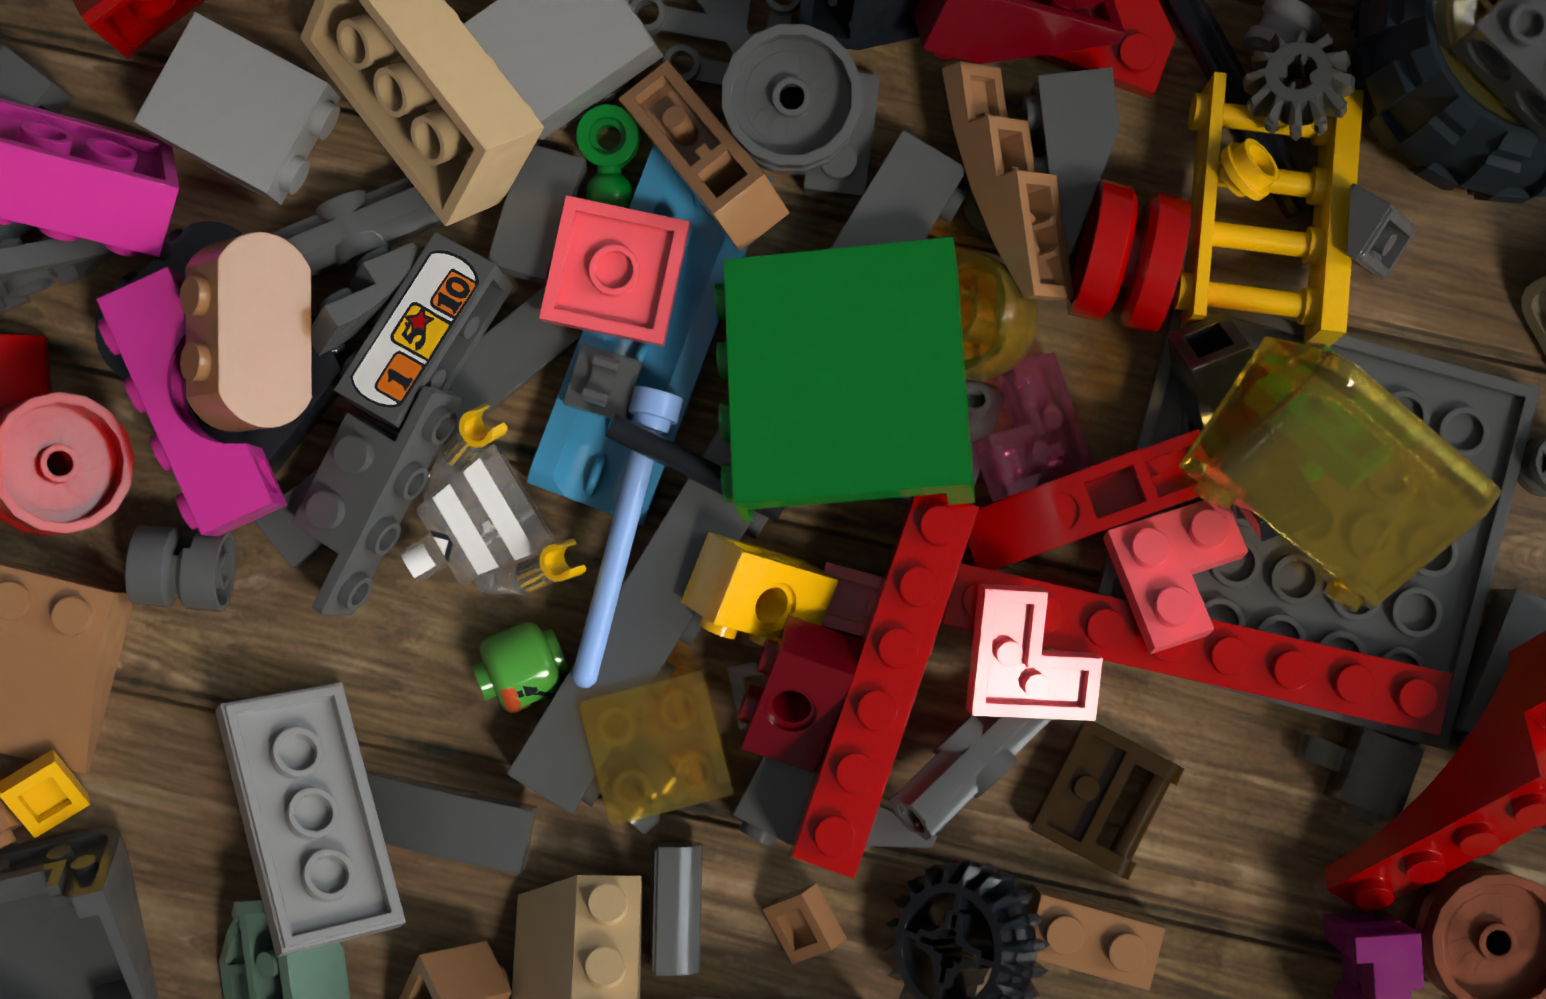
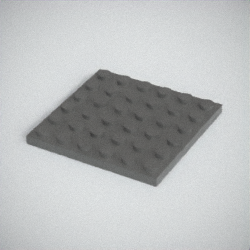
(1279, 587)

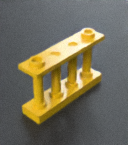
(1323, 246)

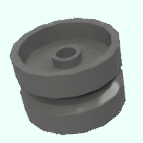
(797, 61)

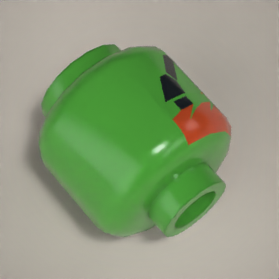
(520, 666)

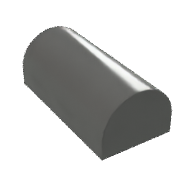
(675, 907)

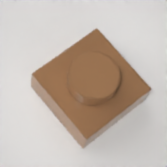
(804, 923)

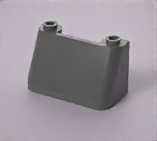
(72, 920)

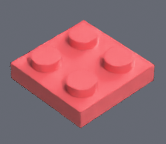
(614, 271)

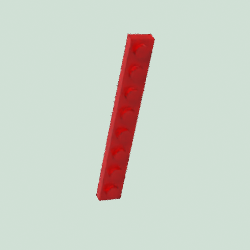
(1229, 656)

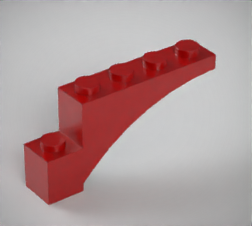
(1472, 806)

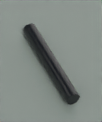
(673, 457)

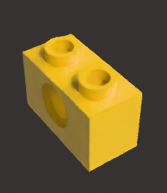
(754, 589)

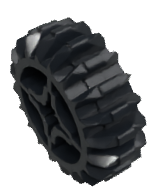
(980, 933)

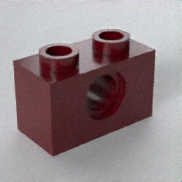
(792, 724)

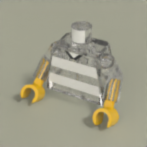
(484, 520)

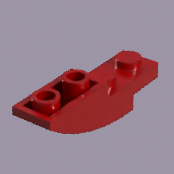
(1083, 504)

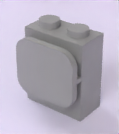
(565, 53)
(239, 109)

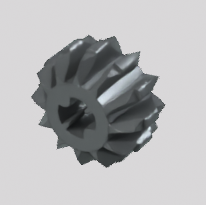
(1292, 62)

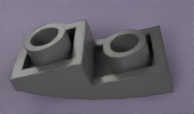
(533, 213)
(354, 307)

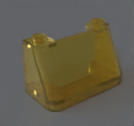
(1337, 470)

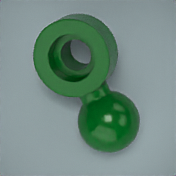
(608, 184)

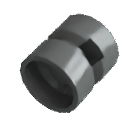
(173, 567)

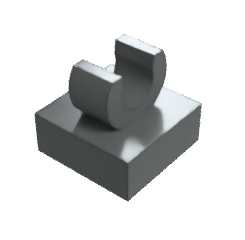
(602, 382)

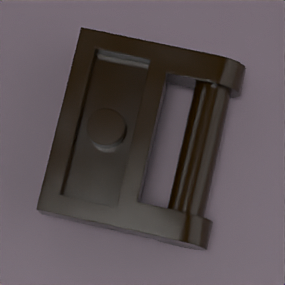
(1087, 790)

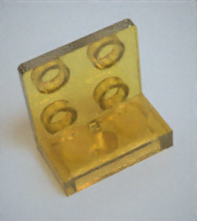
(657, 747)

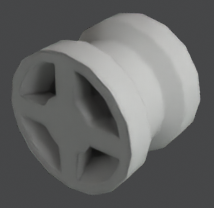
(1283, 18)

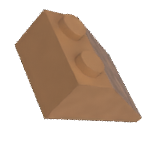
(57, 662)

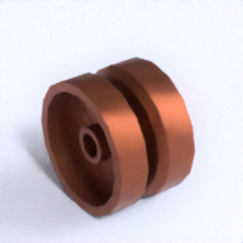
(1458, 918)

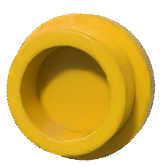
(1248, 169)

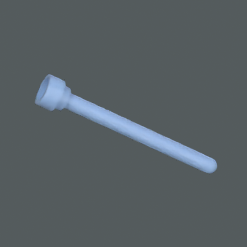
(655, 412)

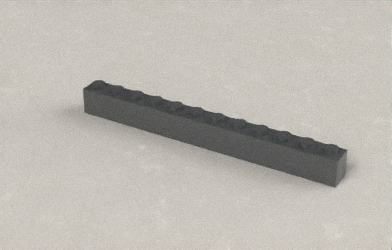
(649, 620)

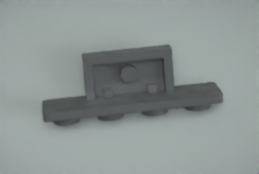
(366, 492)

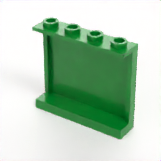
(844, 376)

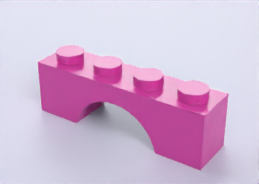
(218, 481)

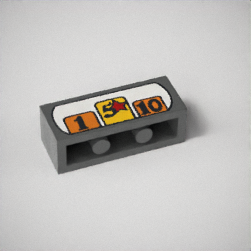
(424, 331)

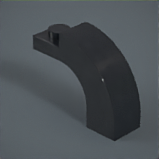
(1206, 365)

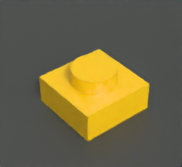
(43, 793)

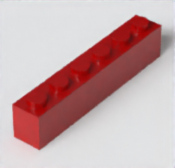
(884, 684)

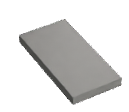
(309, 818)

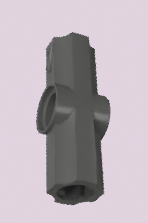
(358, 224)
(962, 767)

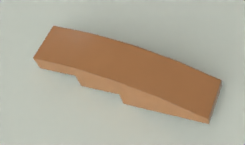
(1014, 200)

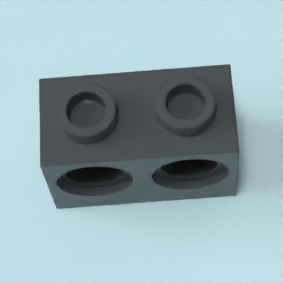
(1510, 57)

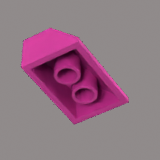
(85, 180)

